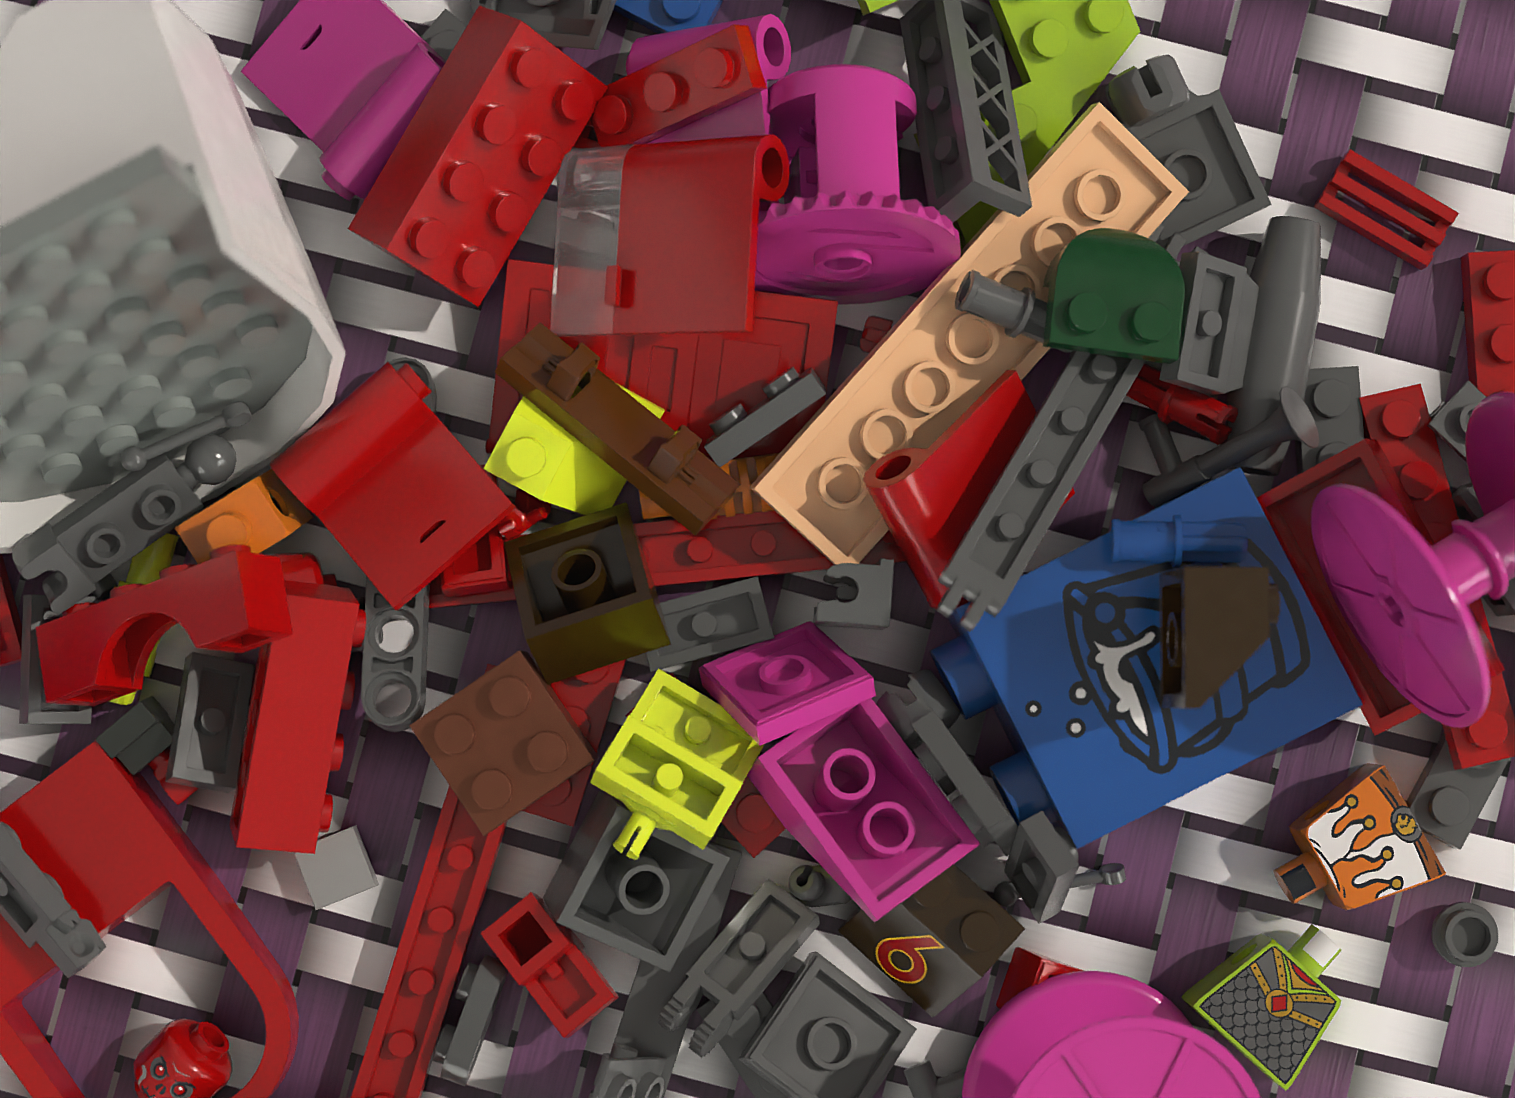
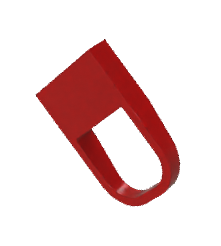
(111, 855)

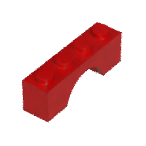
(221, 603)

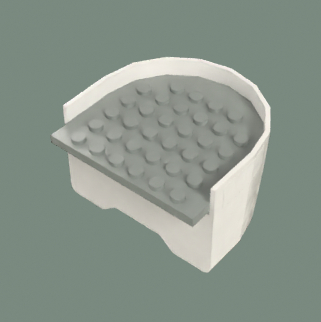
(140, 261)

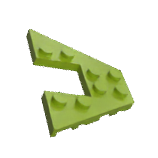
(1062, 58)

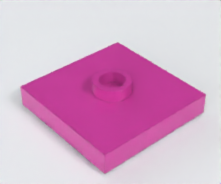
(786, 682)

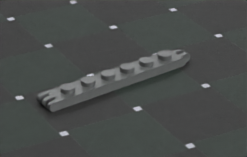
(1038, 477)

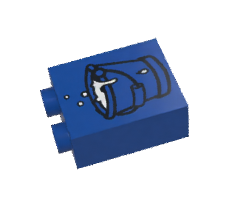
(1079, 678)

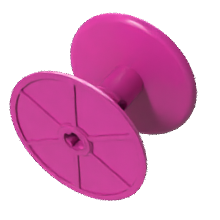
(1413, 598)
(1099, 1040)

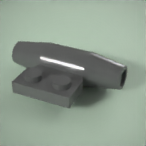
(1253, 329)

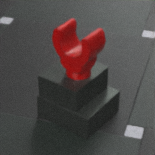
(144, 739)

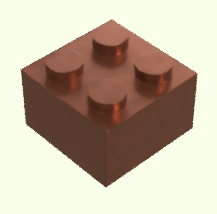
(504, 741)

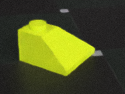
(553, 464)

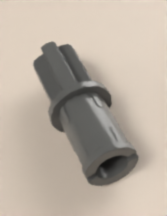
(1004, 306)

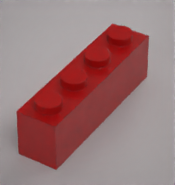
(295, 721)

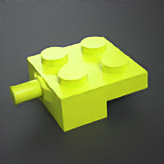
(675, 764)

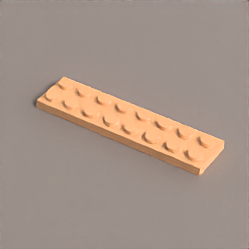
(946, 358)

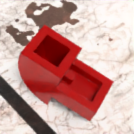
(549, 964)

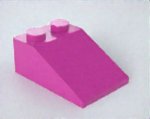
(862, 807)

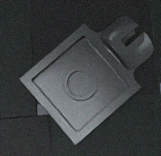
(1194, 142)
(925, 730)

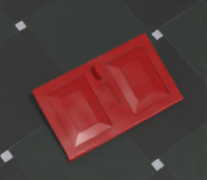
(683, 373)

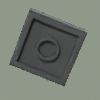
(827, 1036)

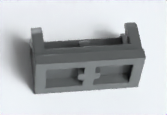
(870, 595)

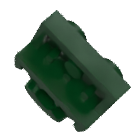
(1115, 297)

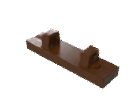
(618, 427)

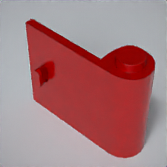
(389, 476)
(937, 491)

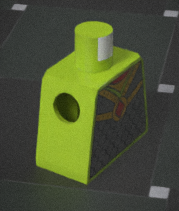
(1271, 1001)

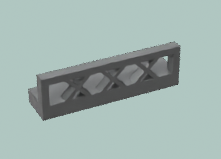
(949, 104)

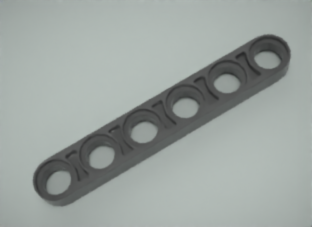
(409, 665)

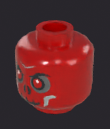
(183, 1062)

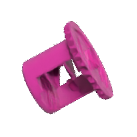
(842, 211)

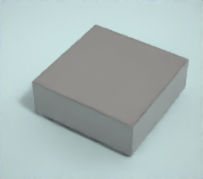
(337, 868)

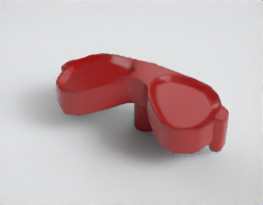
(526, 514)

